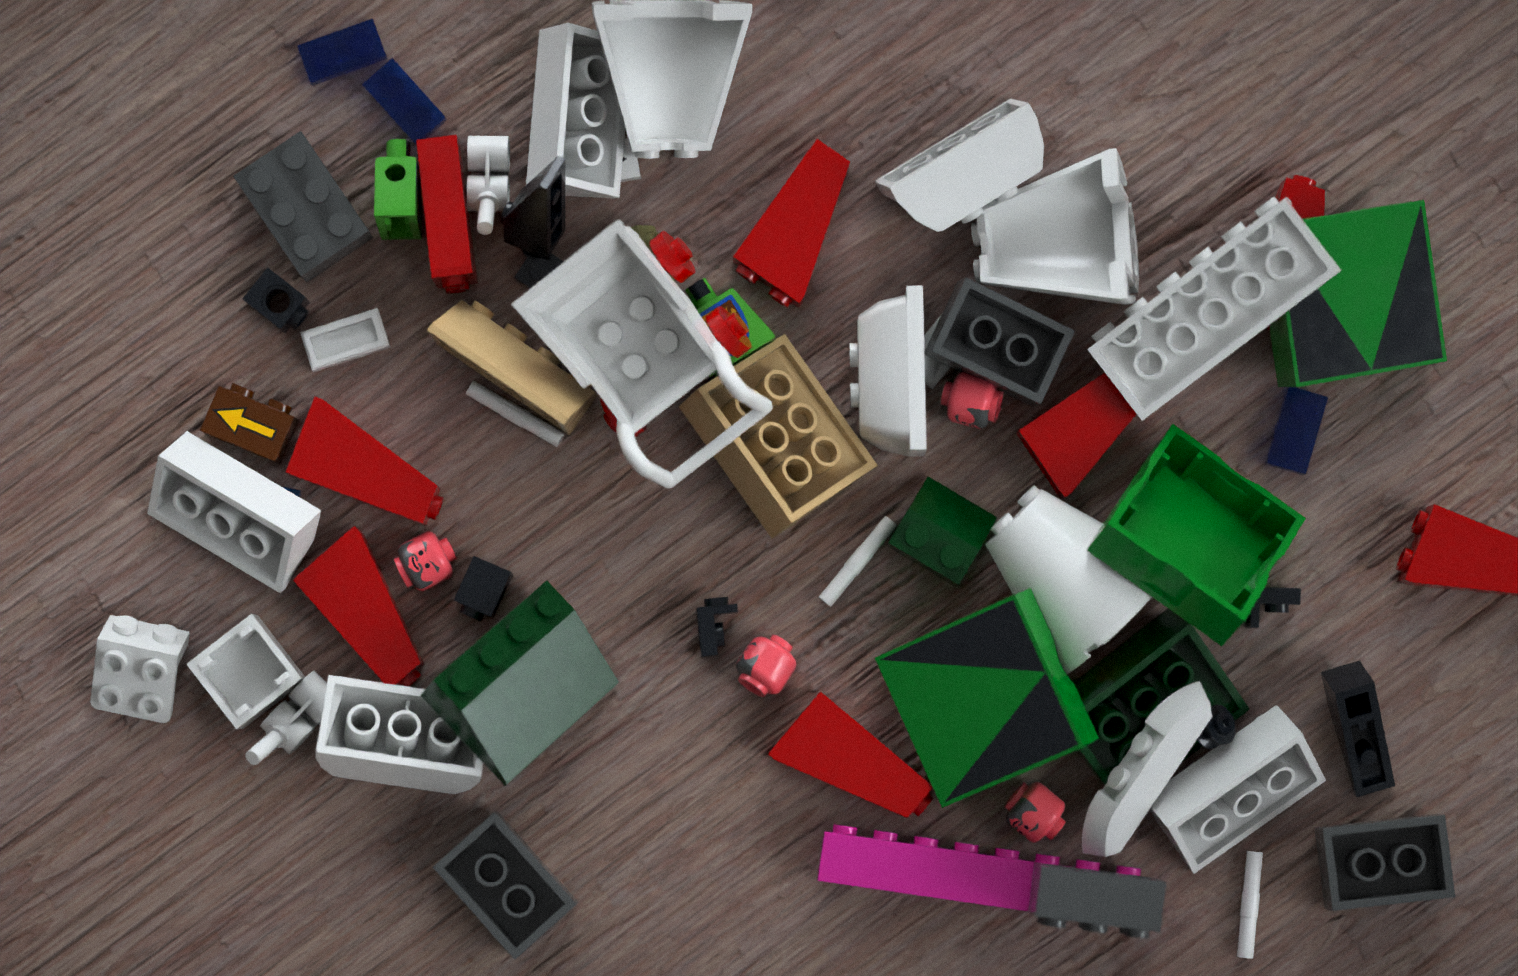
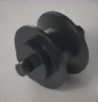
(1219, 729)

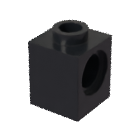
(268, 286)
(482, 589)

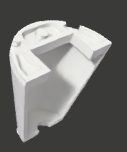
(671, 68)
(1063, 235)
(1075, 590)

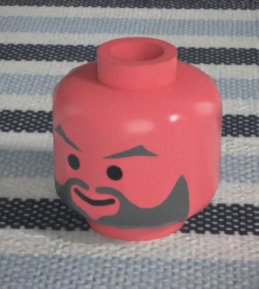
(971, 401)
(425, 561)
(766, 665)
(1035, 812)

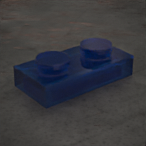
(342, 52)
(404, 101)
(1296, 430)

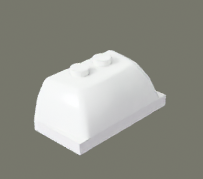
(969, 168)
(891, 374)
(391, 739)

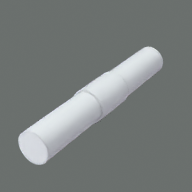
(515, 413)
(858, 561)
(1249, 904)

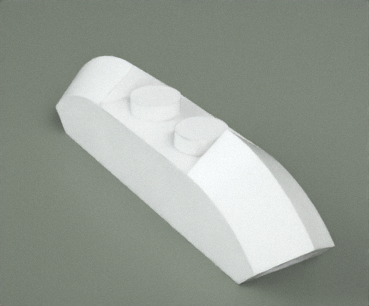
(1145, 770)

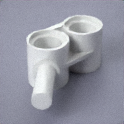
(489, 180)
(292, 720)

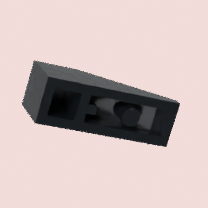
(538, 213)
(1359, 727)

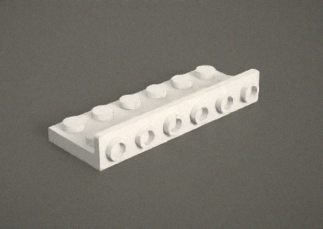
(1212, 307)

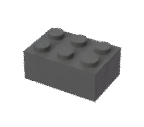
(303, 206)
(999, 341)
(1384, 862)
(505, 884)
(1097, 900)

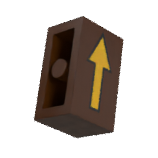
(250, 424)

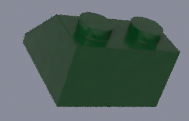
(942, 531)

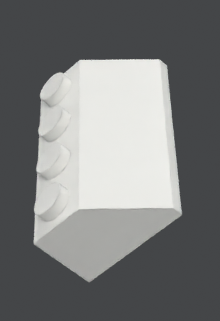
(576, 113)
(232, 511)
(1236, 788)

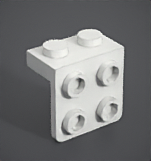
(137, 668)

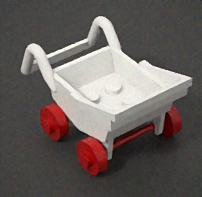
(639, 337)

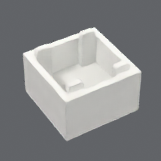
(246, 671)

